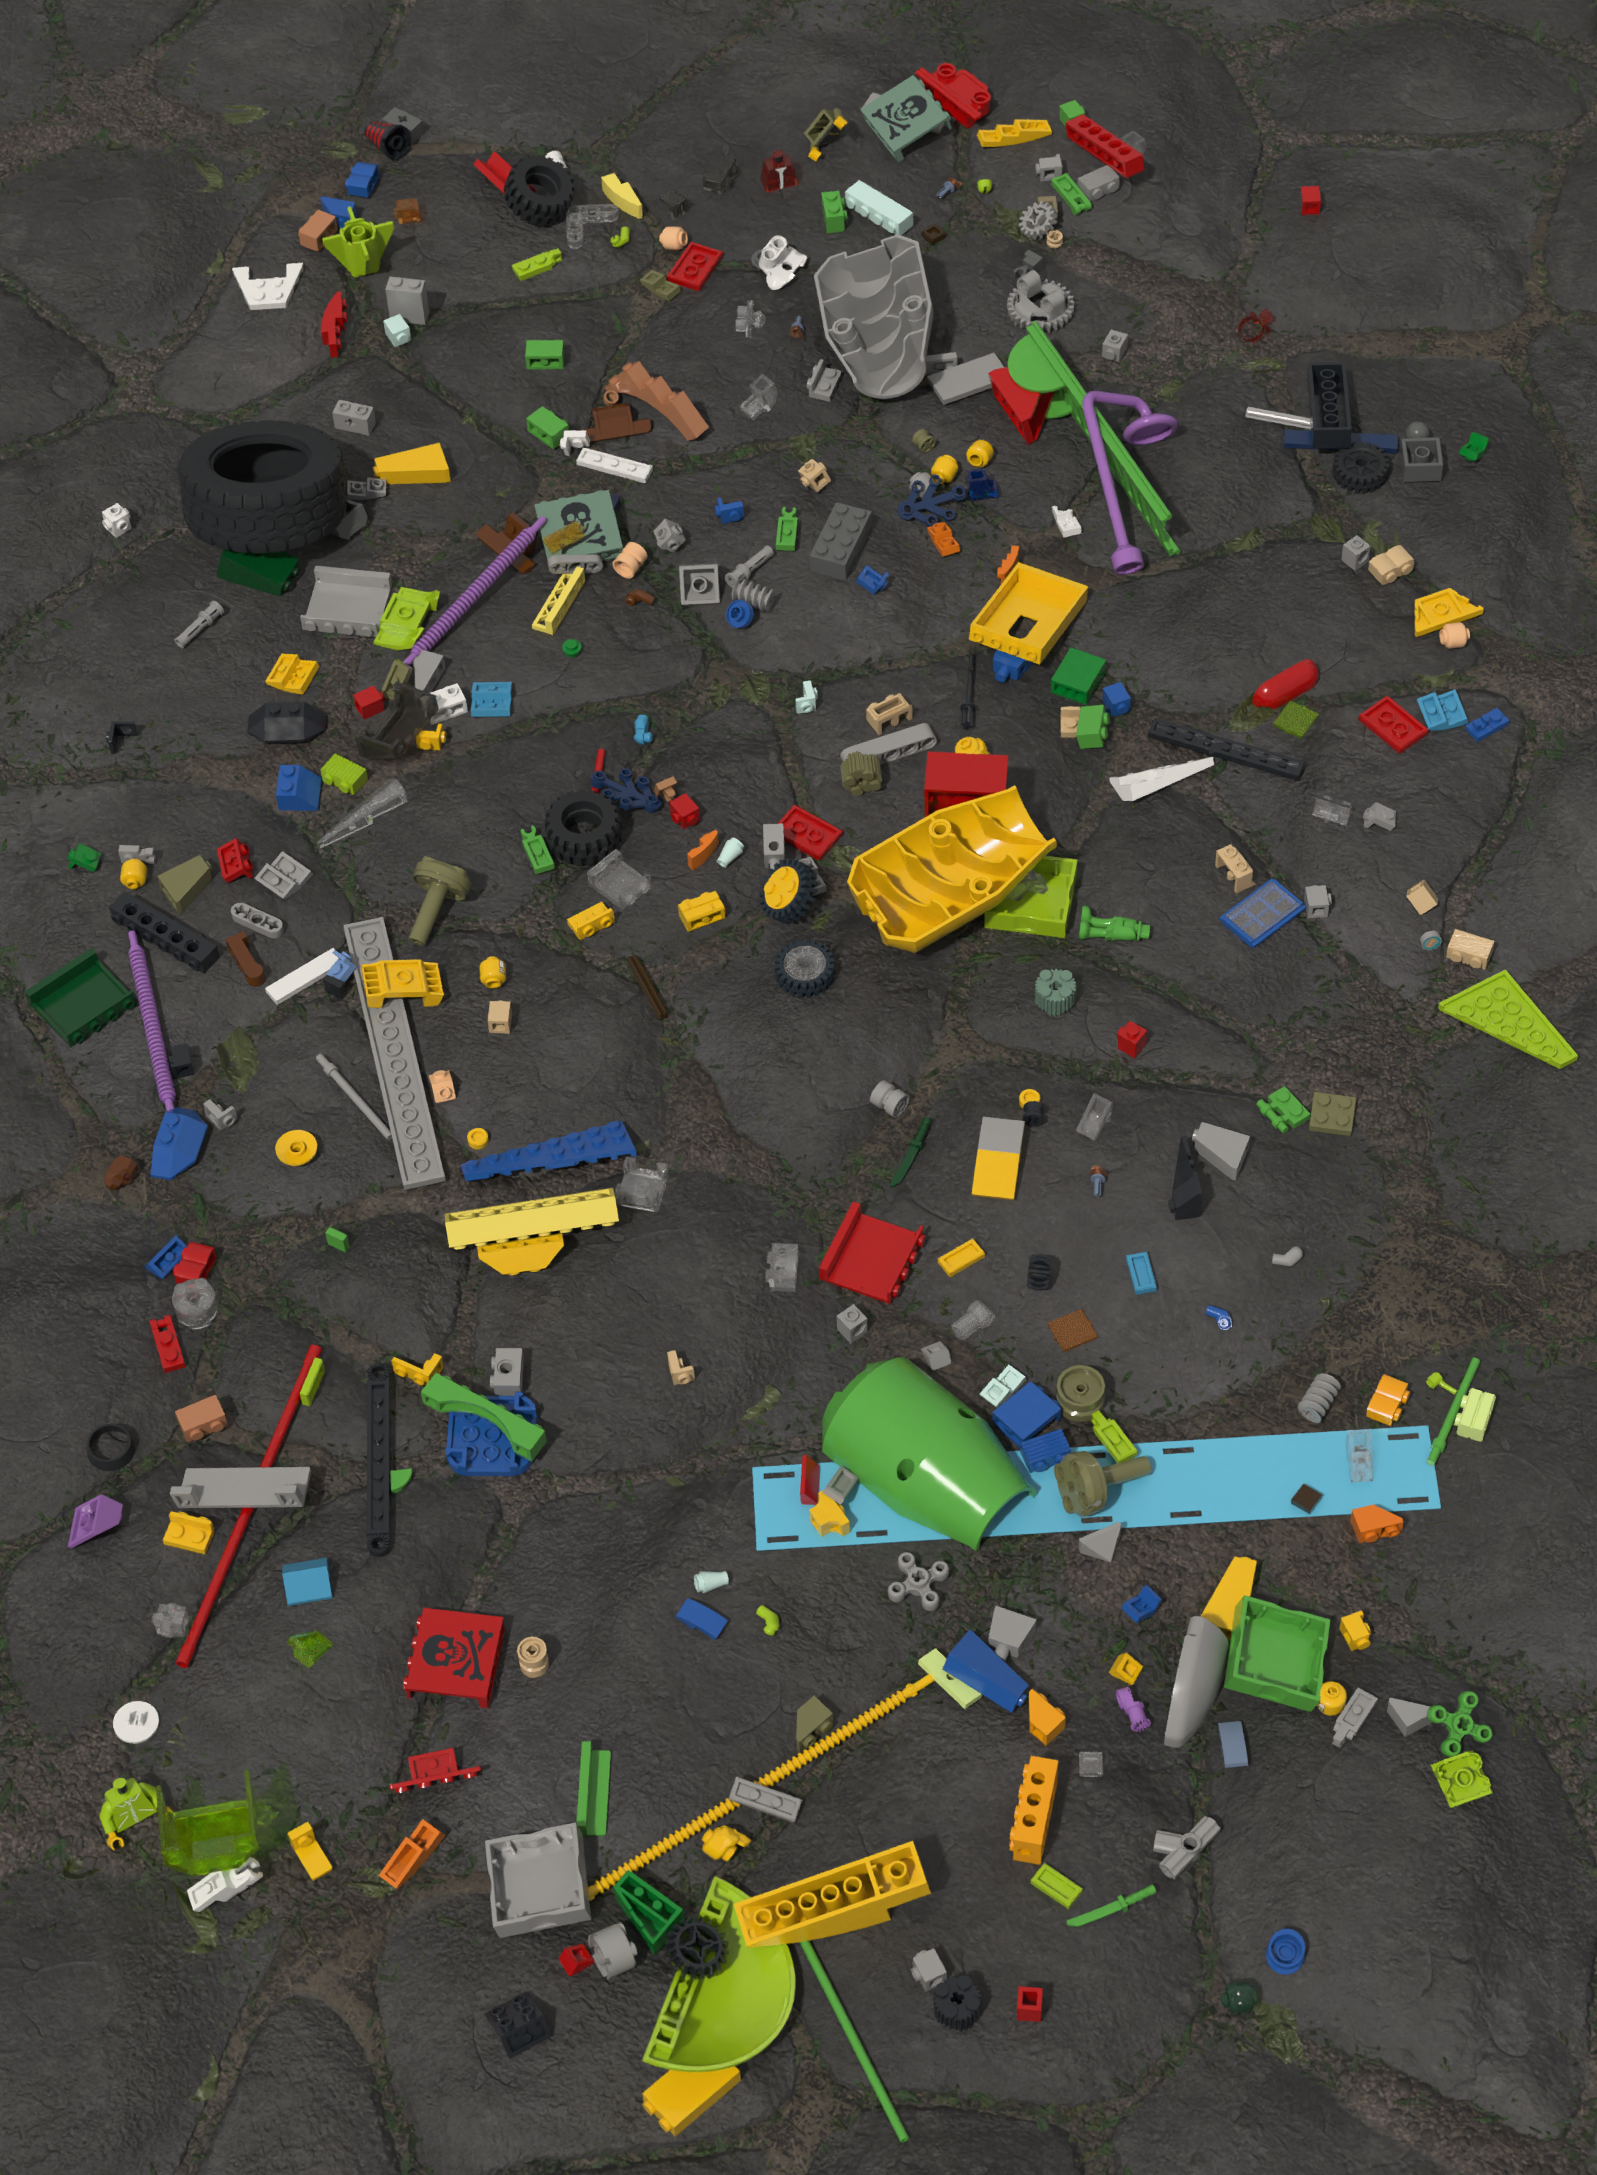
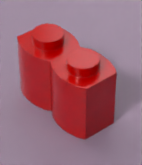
(195, 1262)

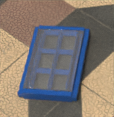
(1262, 913)

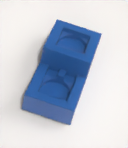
(701, 1617)

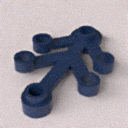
(929, 503)
(625, 793)

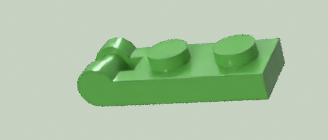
(1071, 193)

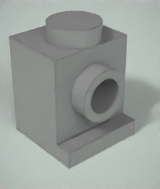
(1049, 168)

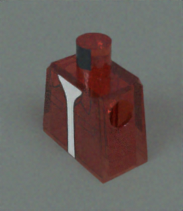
(778, 172)

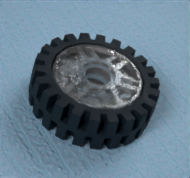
(804, 968)

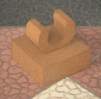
(666, 788)

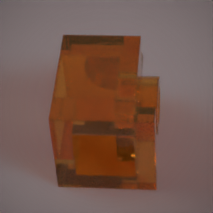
(407, 211)

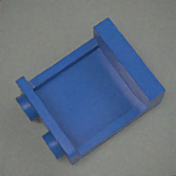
(1026, 1413)

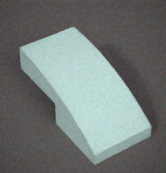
(1003, 1387)

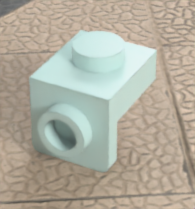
(808, 702)

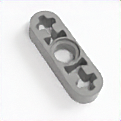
(562, 563)
(253, 913)

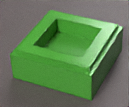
(337, 1239)

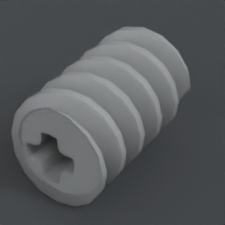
(754, 596)
(1318, 1397)

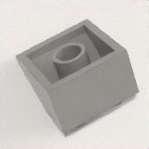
(699, 583)

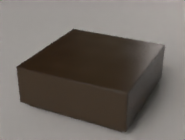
(933, 234)
(1306, 1498)

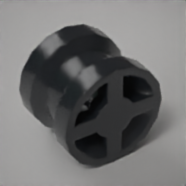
(1033, 1113)

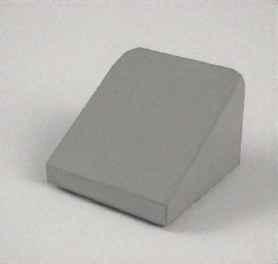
(936, 1355)

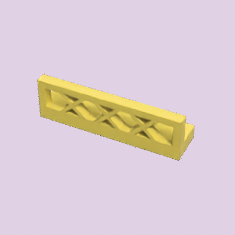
(562, 604)

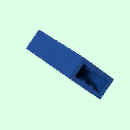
(986, 1672)

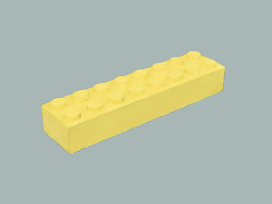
(531, 1218)

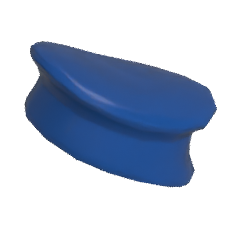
(1286, 1951)

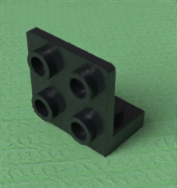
(518, 2024)

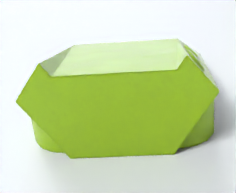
(1462, 1778)

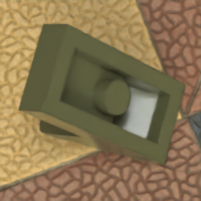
(399, 672)

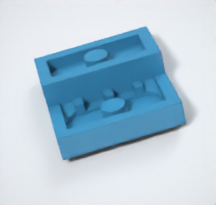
(491, 699)
(1442, 711)

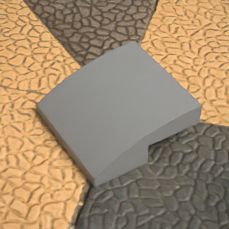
(284, 876)

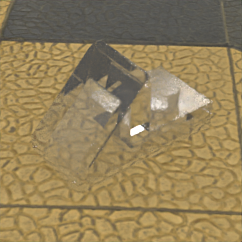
(1095, 1115)

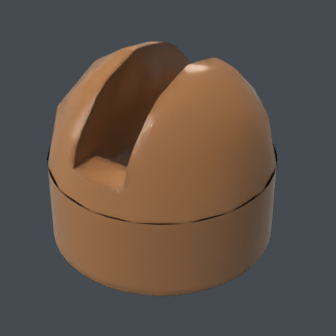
(612, 396)

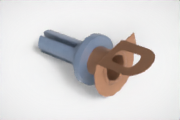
(949, 186)
(797, 328)
(1098, 1177)

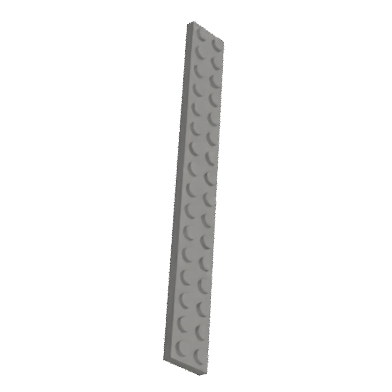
(396, 1064)

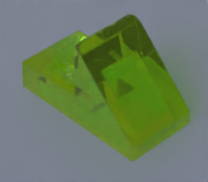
(309, 1647)

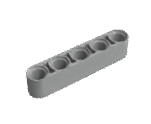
(896, 744)

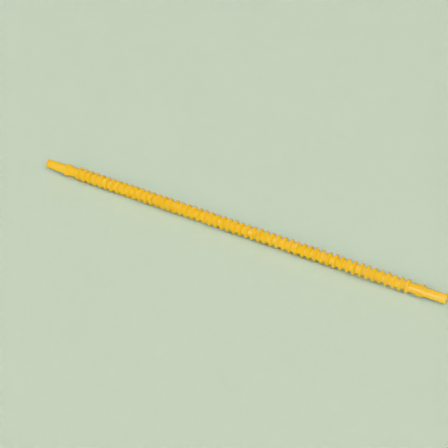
(701, 1822)

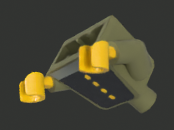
(824, 130)

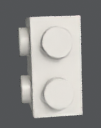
(450, 703)

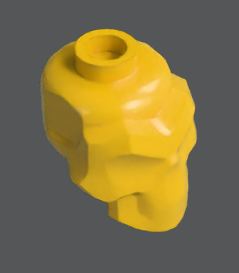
(971, 746)
(722, 1842)

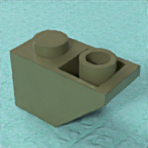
(812, 1721)

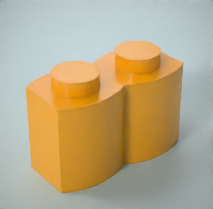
(1387, 1400)

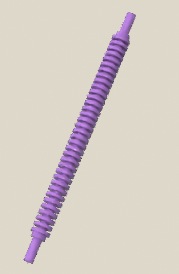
(475, 590)
(151, 1022)

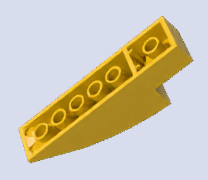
(834, 1900)

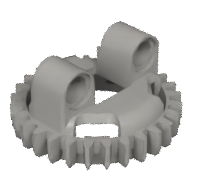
(1056, 306)

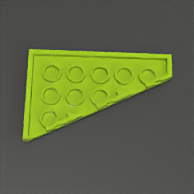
(1508, 1014)

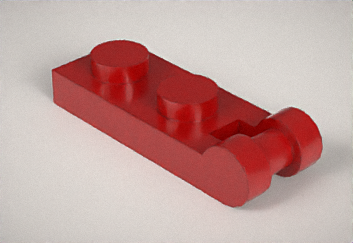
(167, 1344)

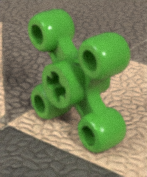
(1453, 1719)

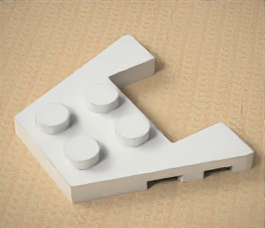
(270, 292)

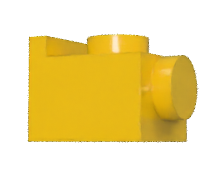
(1355, 1631)

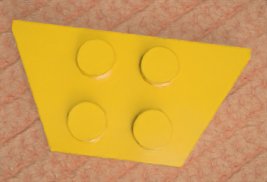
(1440, 609)

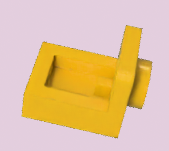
(431, 740)

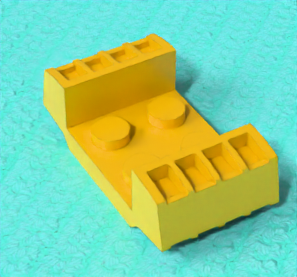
(402, 979)

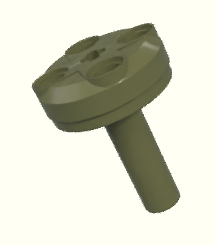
(441, 882)
(1085, 1483)

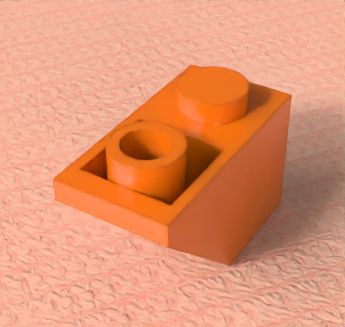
(1375, 1523)

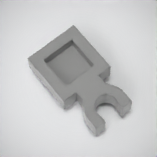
(129, 852)

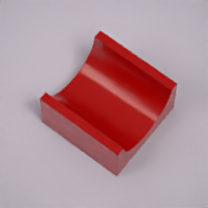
(962, 778)

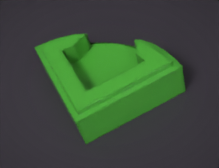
(400, 1479)

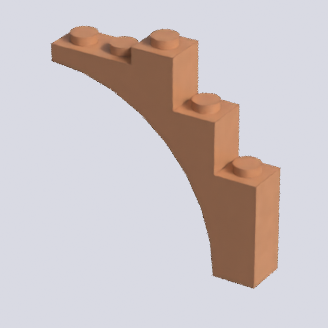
(655, 391)

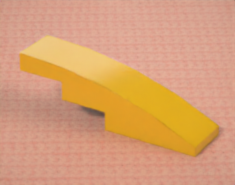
(1018, 133)

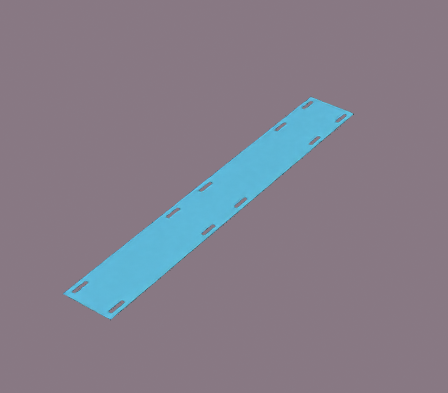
(1220, 1478)

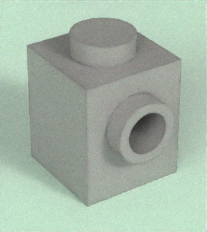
(1115, 345)
(1317, 901)
(928, 1969)

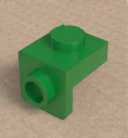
(1475, 447)
(83, 857)

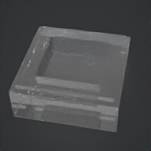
(1090, 1764)

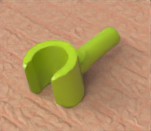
(1436, 1379)

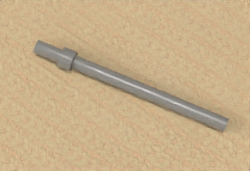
(332, 1071)

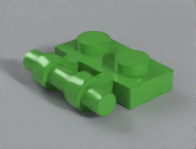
(1287, 1106)

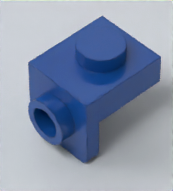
(729, 512)
(872, 580)
(1143, 1605)

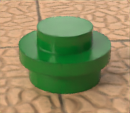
(571, 647)

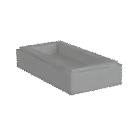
(840, 1485)

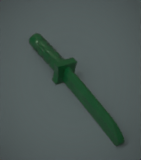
(915, 1146)

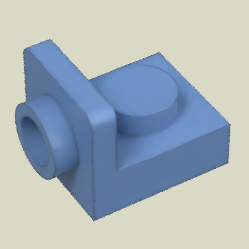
(342, 967)

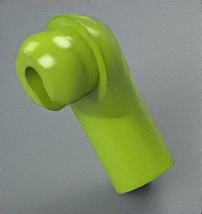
(623, 239)

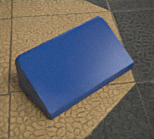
(166, 1258)

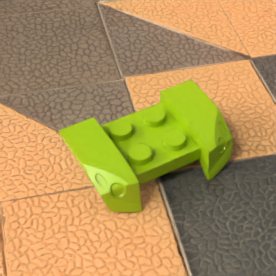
(403, 618)

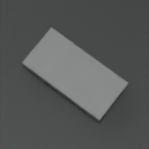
(964, 379)

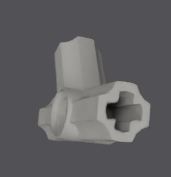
(1174, 1845)

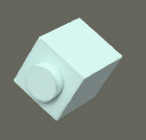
(397, 330)

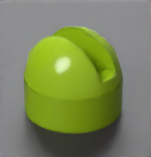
(984, 184)

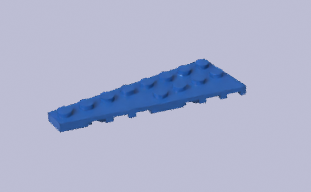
(556, 1152)

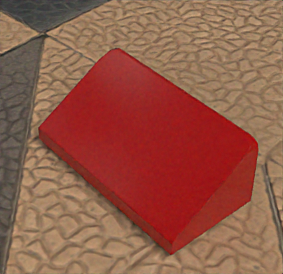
(809, 1481)

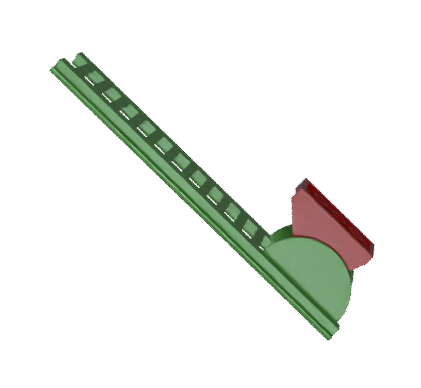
(1043, 387)

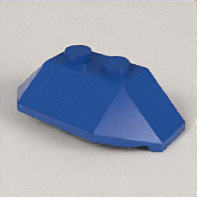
(177, 1143)

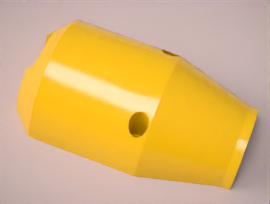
(947, 869)

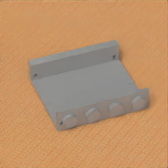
(347, 601)

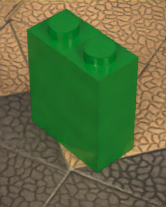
(1078, 676)

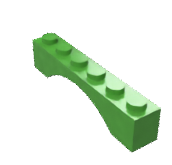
(448, 1396)

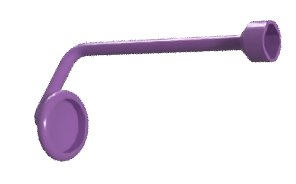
(1142, 431)

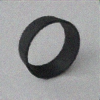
(111, 1464)

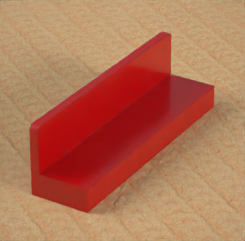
(496, 170)

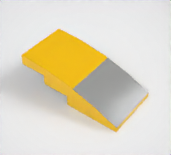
(998, 1158)

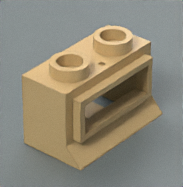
(888, 710)
(1238, 867)

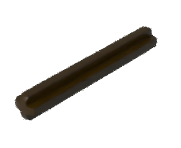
(647, 987)

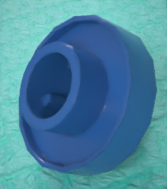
(739, 614)

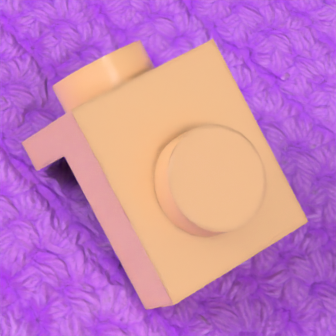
(442, 1086)

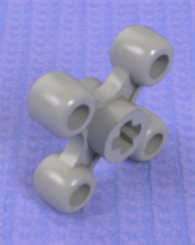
(930, 1599)

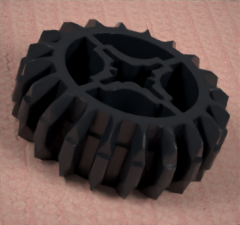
(680, 1953)

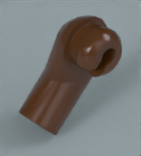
(639, 595)

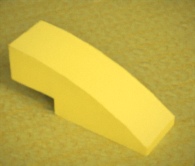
(622, 195)

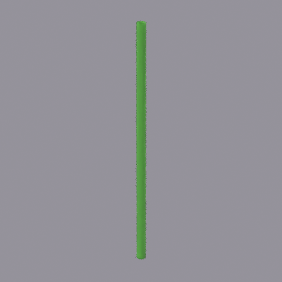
(855, 2042)

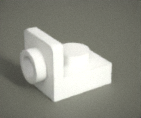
(574, 439)

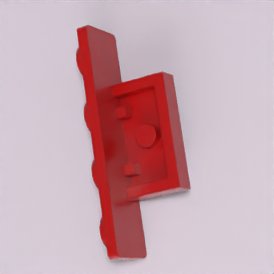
(432, 1767)

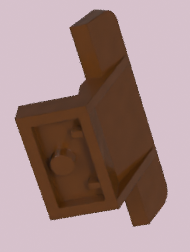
(615, 423)
(499, 541)

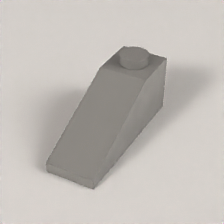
(428, 670)

